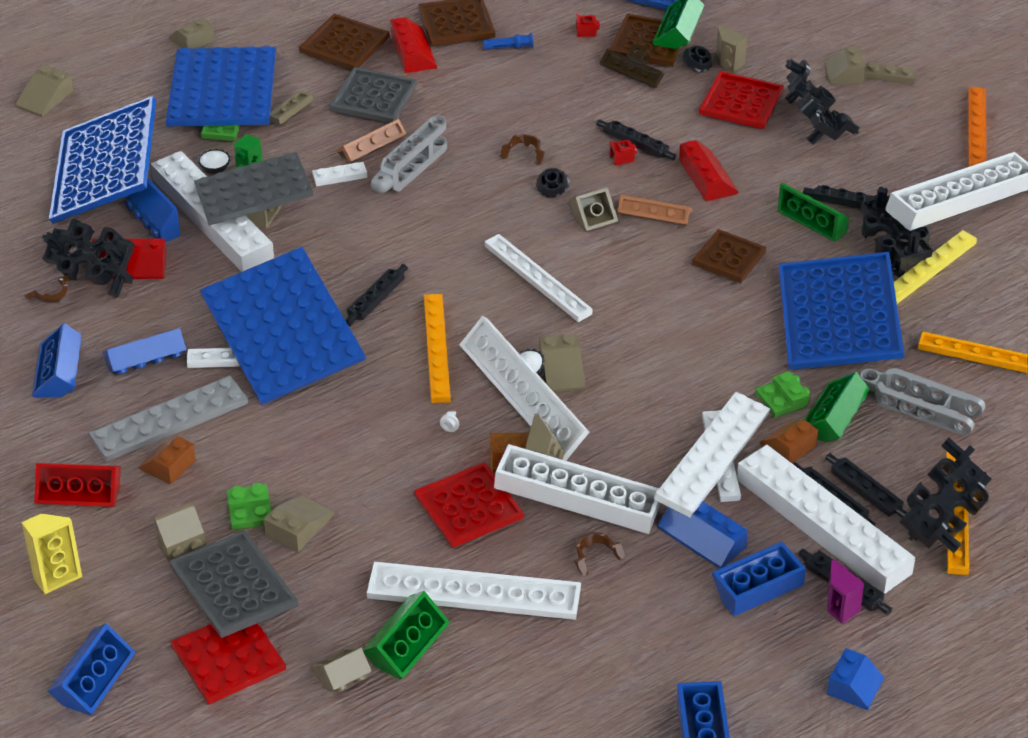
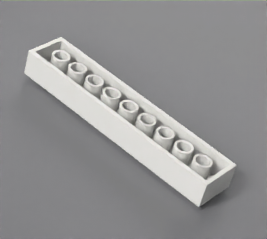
(959, 191)
(235, 237)
(826, 519)

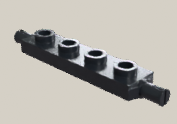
(641, 140)
(838, 196)
(375, 294)
(866, 486)
(837, 492)
(820, 565)

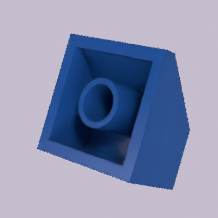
(855, 679)

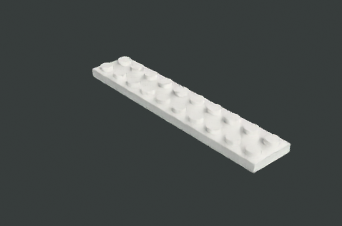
(521, 384)
(712, 454)
(476, 590)

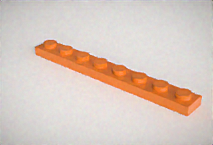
(976, 125)

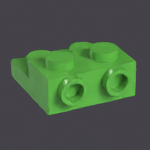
(783, 394)
(248, 505)

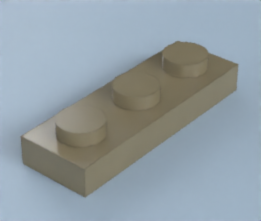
(890, 73)
(290, 107)

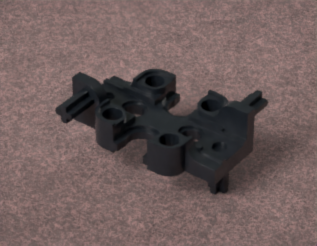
(816, 104)
(900, 252)
(99, 269)
(968, 476)

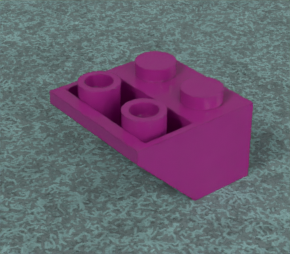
(844, 593)

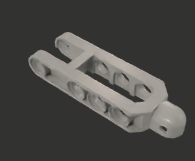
(423, 151)
(943, 415)

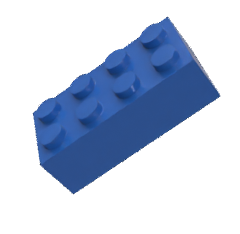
(702, 710)

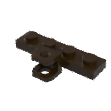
(633, 65)

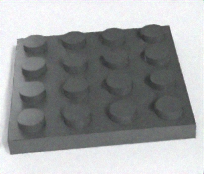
(373, 95)

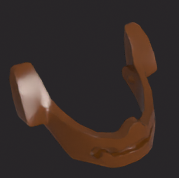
(527, 140)
(51, 298)
(594, 537)

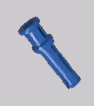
(516, 41)

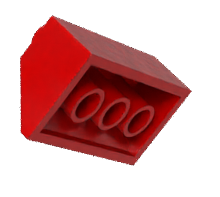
(411, 45)
(705, 171)
(147, 259)
(76, 484)

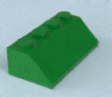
(678, 24)
(811, 213)
(837, 406)
(406, 635)

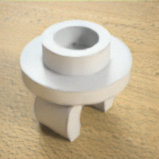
(449, 422)

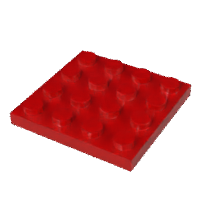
(741, 100)
(468, 505)
(229, 662)

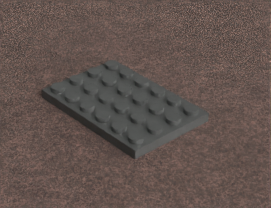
(253, 188)
(233, 584)

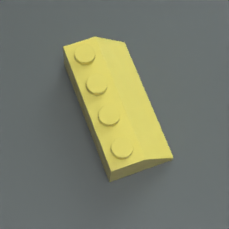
(52, 551)

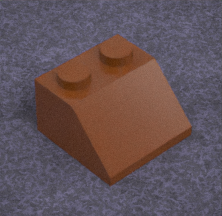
(792, 439)
(170, 460)

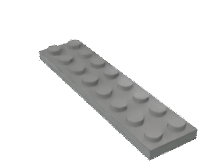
(168, 418)

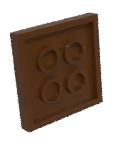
(729, 256)

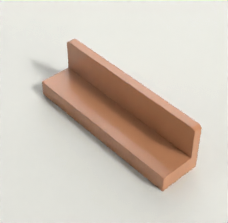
(373, 140)
(654, 209)

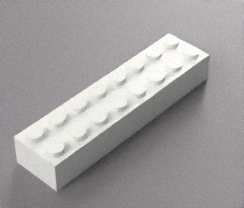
(577, 488)

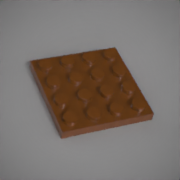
(456, 21)
(642, 31)
(344, 42)

